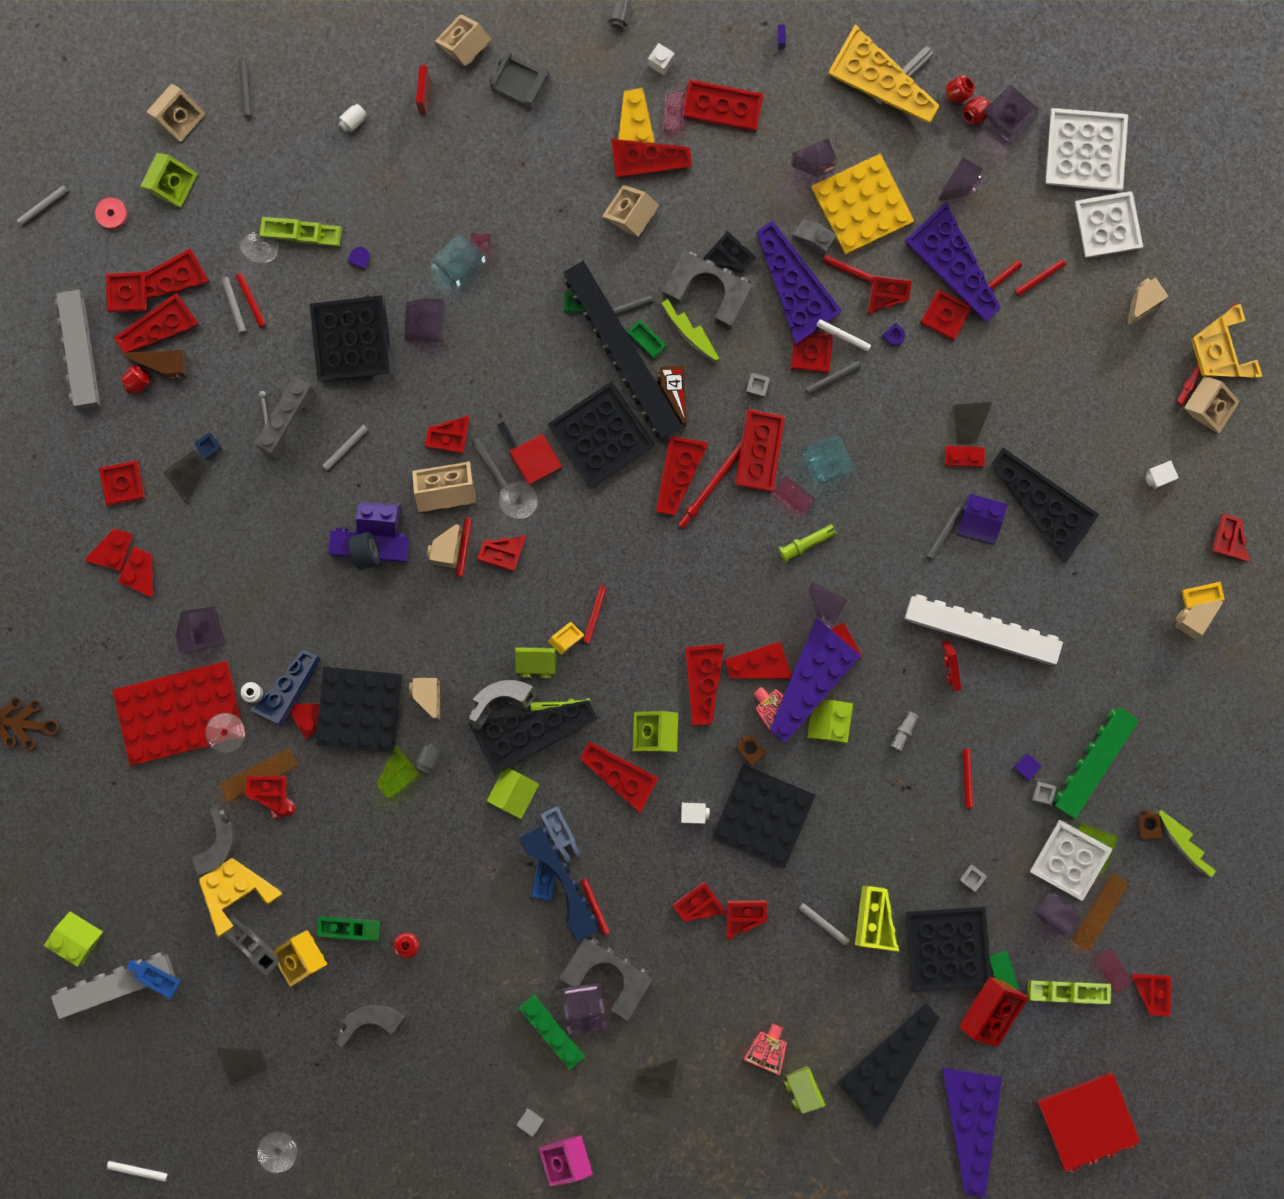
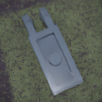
(560, 832)

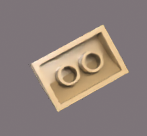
(443, 487)

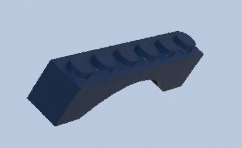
(578, 918)

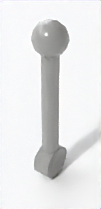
(262, 395)

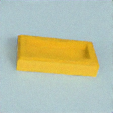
(1203, 594)
(566, 638)

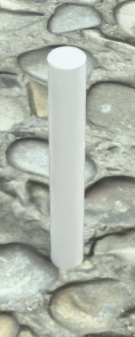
(843, 335)
(137, 1171)

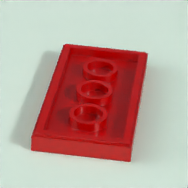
(723, 105)
(759, 450)

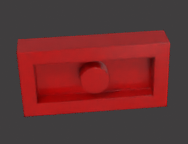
(965, 456)

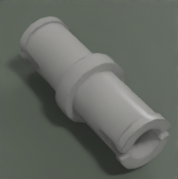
(904, 731)

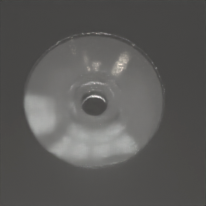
(258, 248)
(521, 491)
(235, 733)
(267, 1156)

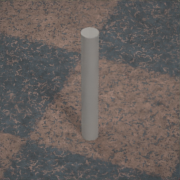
(42, 205)
(233, 305)
(345, 447)
(824, 924)

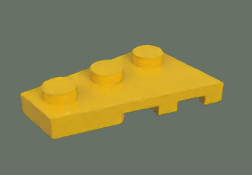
(635, 119)

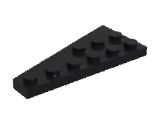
(1054, 510)
(521, 735)
(881, 1073)

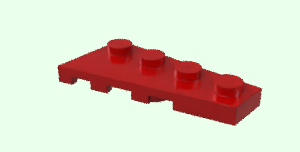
(646, 157)
(175, 275)
(159, 324)
(680, 466)
(703, 680)
(625, 778)

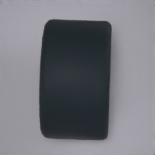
(364, 551)

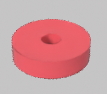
(105, 207)

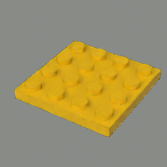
(862, 204)

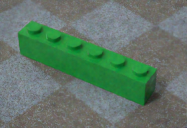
(1095, 763)

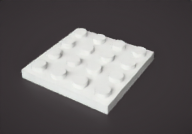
(1086, 149)

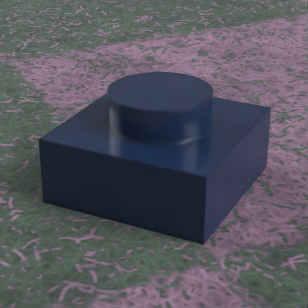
(208, 445)

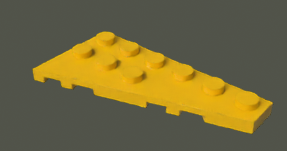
(876, 74)

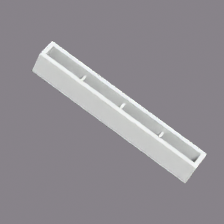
(982, 630)

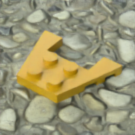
(1216, 351)
(228, 885)

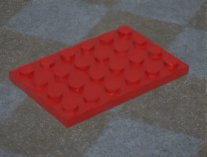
(173, 711)

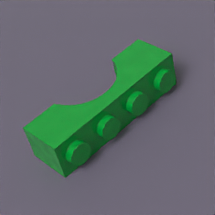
(552, 1032)

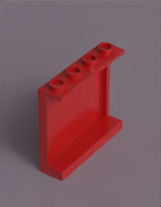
(1089, 1122)

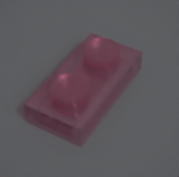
(481, 240)
(794, 495)

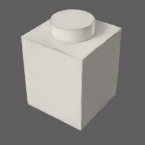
(661, 59)
(1161, 475)
(694, 813)

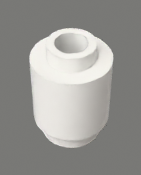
(352, 118)
(256, 697)

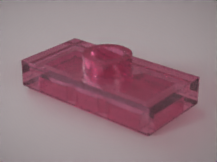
(674, 111)
(1113, 970)

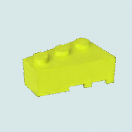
(875, 920)

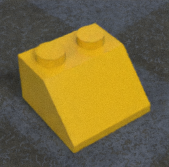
(299, 958)

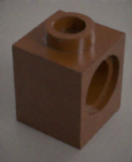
(750, 758)
(1143, 833)

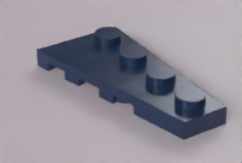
(282, 697)

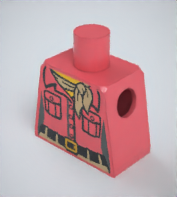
(768, 705)
(767, 1050)

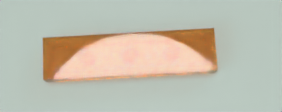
(272, 766)
(1100, 911)

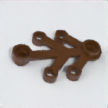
(18, 723)

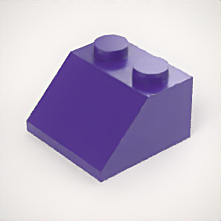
(378, 518)
(982, 518)

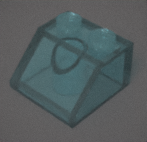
(459, 259)
(828, 459)

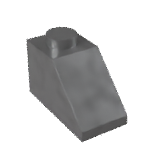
(815, 236)

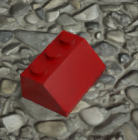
(993, 1012)

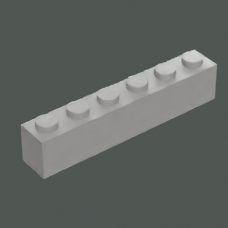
(78, 349)
(103, 988)

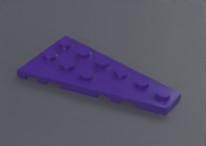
(951, 258)
(797, 287)
(818, 670)
(973, 1113)

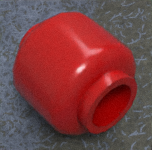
(960, 89)
(974, 110)
(135, 379)
(412, 949)

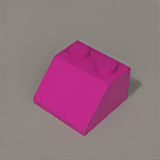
(565, 1161)

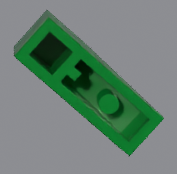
(348, 928)

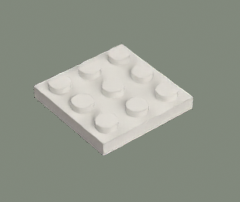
(1108, 224)
(1070, 860)

